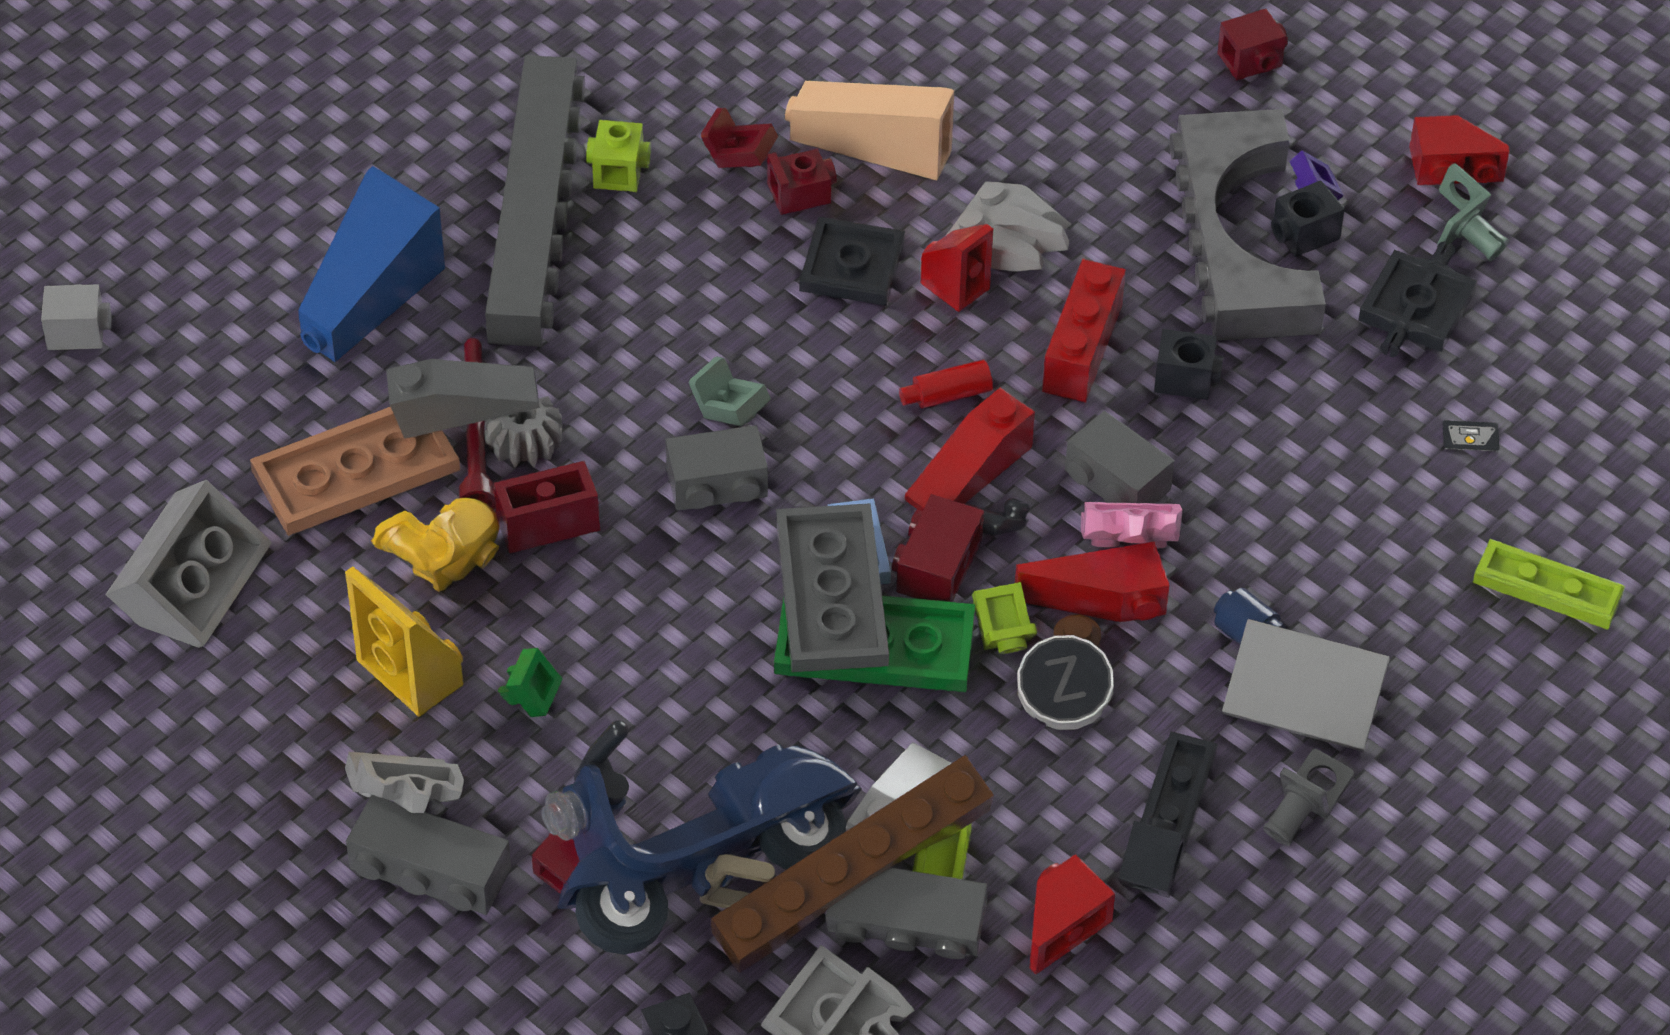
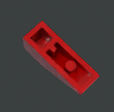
(977, 451)
(1101, 584)

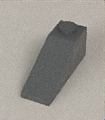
(456, 393)

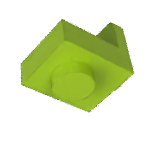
(1003, 618)

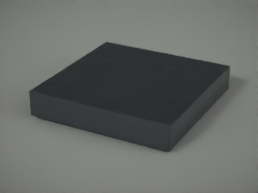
(852, 261)

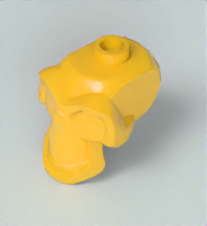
(446, 547)

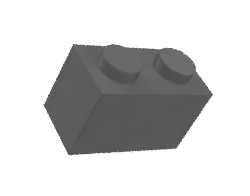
(1118, 462)
(716, 468)

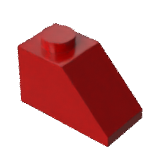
(959, 265)
(1068, 910)

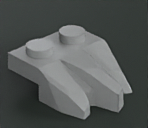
(1021, 225)
(404, 779)
(837, 1000)

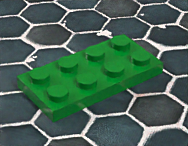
(925, 646)

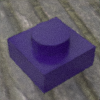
(1311, 170)

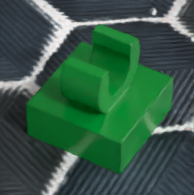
(531, 683)

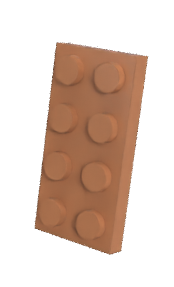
(349, 469)

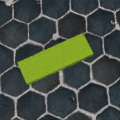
(1549, 584)

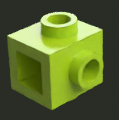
(618, 155)

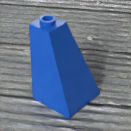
(374, 265)

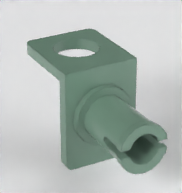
(1468, 221)

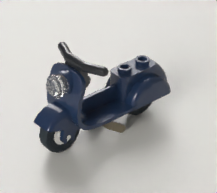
(777, 806)

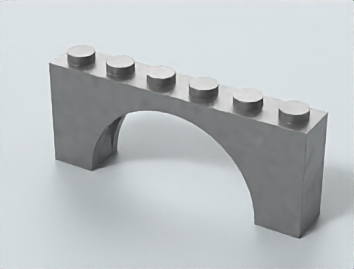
(1241, 292)

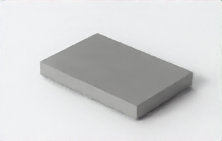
(1305, 685)

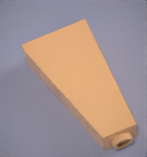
(876, 123)

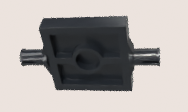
(1418, 300)

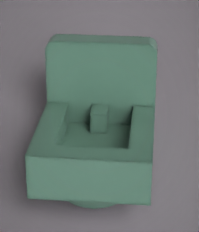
(726, 397)

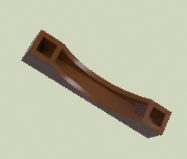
(817, 882)

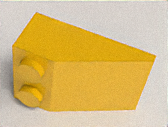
(401, 646)

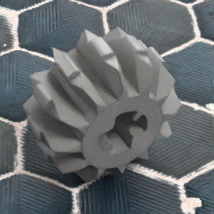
(525, 434)

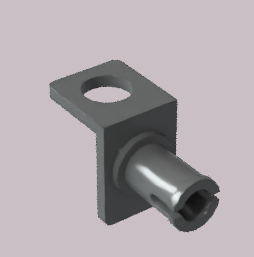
(1304, 796)

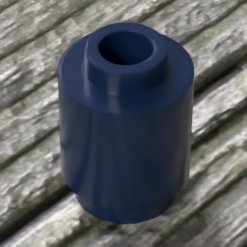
(1237, 607)

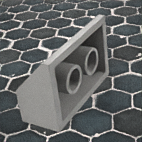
(189, 566)

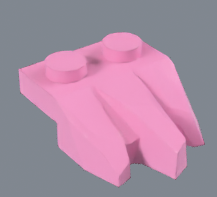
(1131, 523)

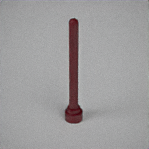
(477, 483)

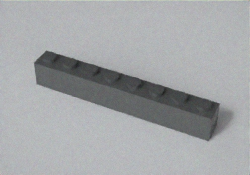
(533, 202)

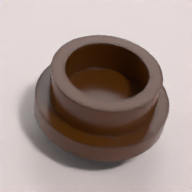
(1079, 626)

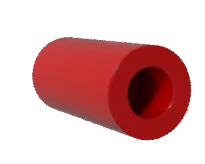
(948, 385)

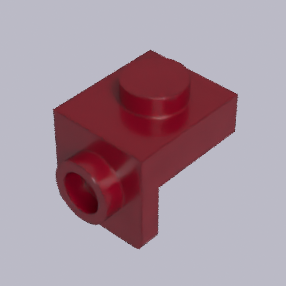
(737, 144)

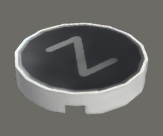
(1065, 682)

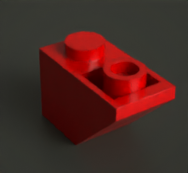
(1449, 140)

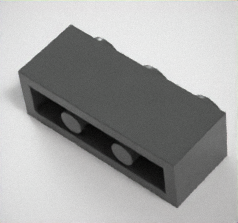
(428, 855)
(913, 911)

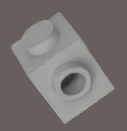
(74, 317)

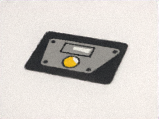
(1471, 435)

